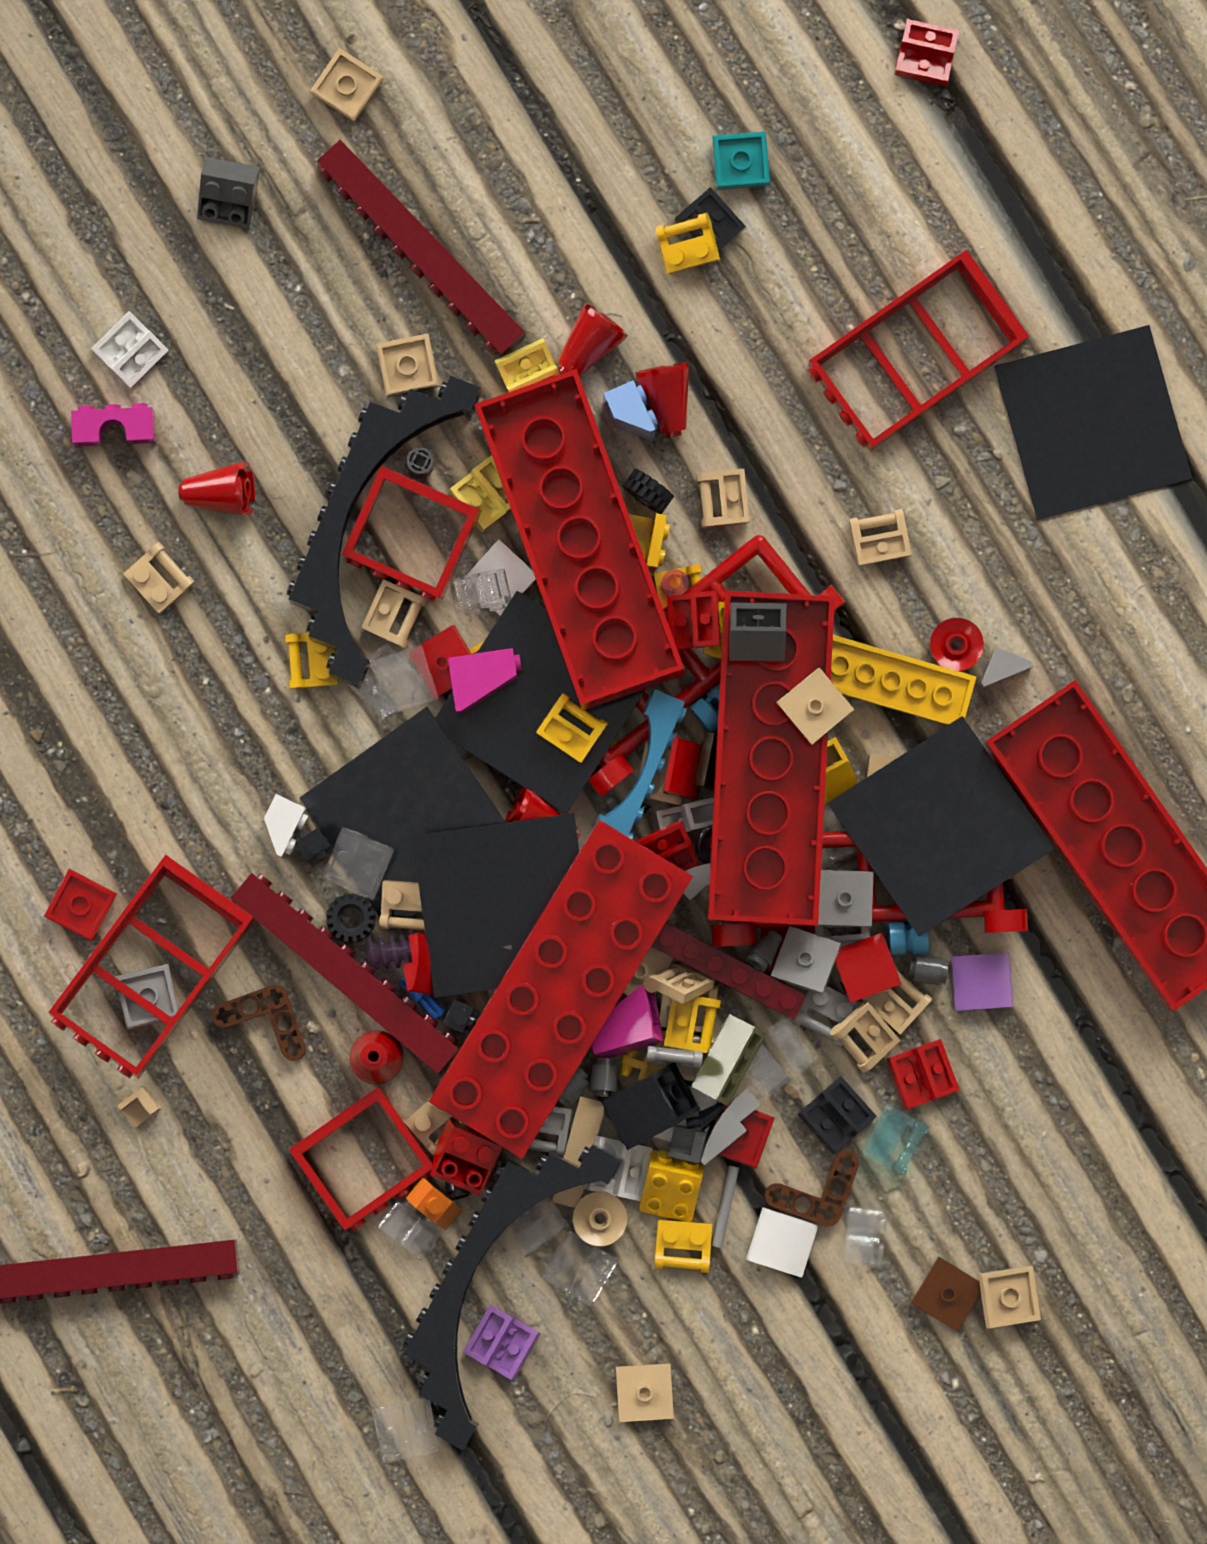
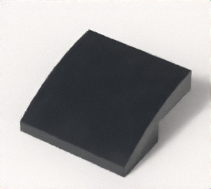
(837, 1115)

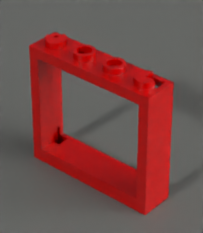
(403, 580)
(379, 1204)

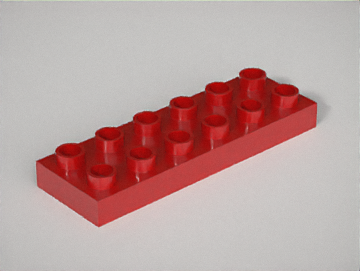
(579, 540)
(769, 775)
(1112, 837)
(560, 989)

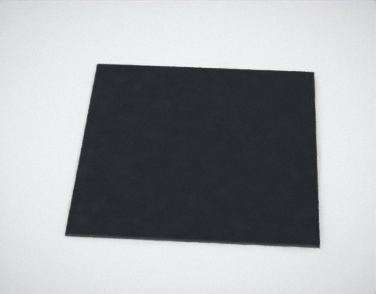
(1093, 422)
(506, 723)
(402, 789)
(941, 826)
(487, 893)

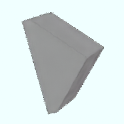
(1003, 666)

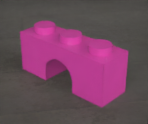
(90, 423)

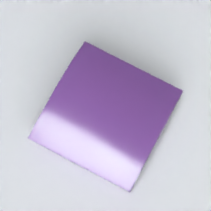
(982, 981)
(502, 1342)

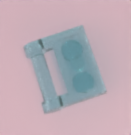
(887, 1134)

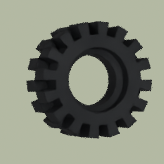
(648, 491)
(351, 901)

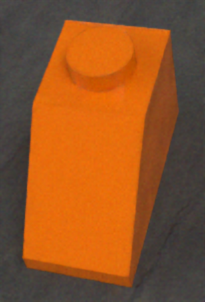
(434, 1204)

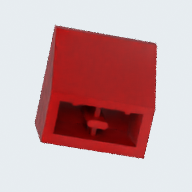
(464, 1157)

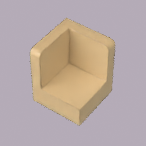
(139, 1107)

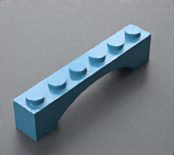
(662, 715)

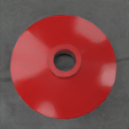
(956, 630)

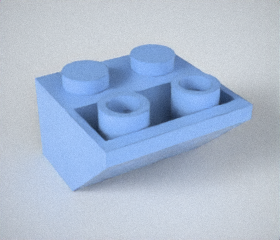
(628, 410)

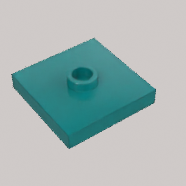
(741, 160)

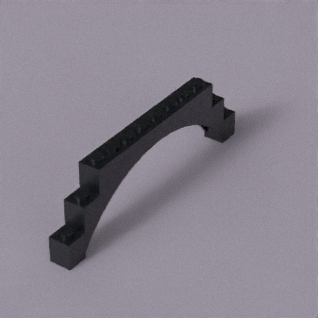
(377, 438)
(437, 1334)

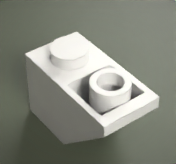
(282, 823)

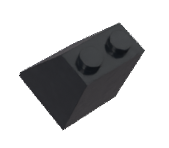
(650, 1106)

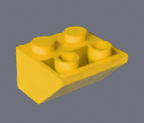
(838, 771)

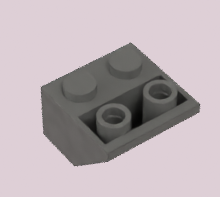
(227, 192)
(757, 632)

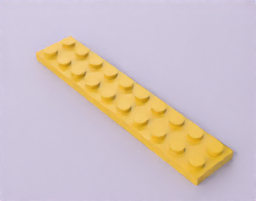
(893, 680)

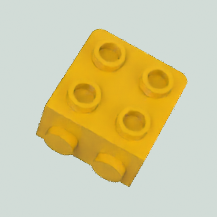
(650, 536)
(671, 1187)

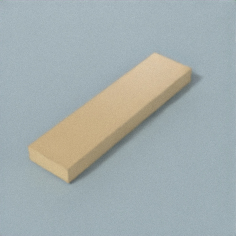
(582, 1134)

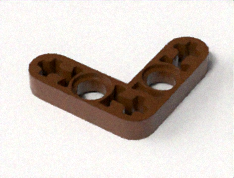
(274, 1012)
(826, 1199)

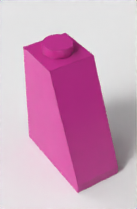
(481, 675)
(630, 1026)

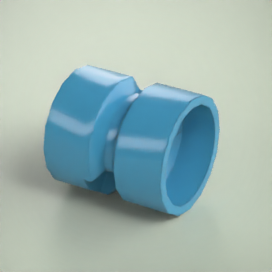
(705, 711)
(904, 939)

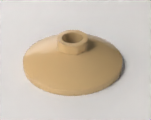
(610, 1229)

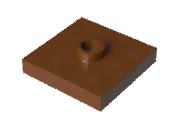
(947, 1294)

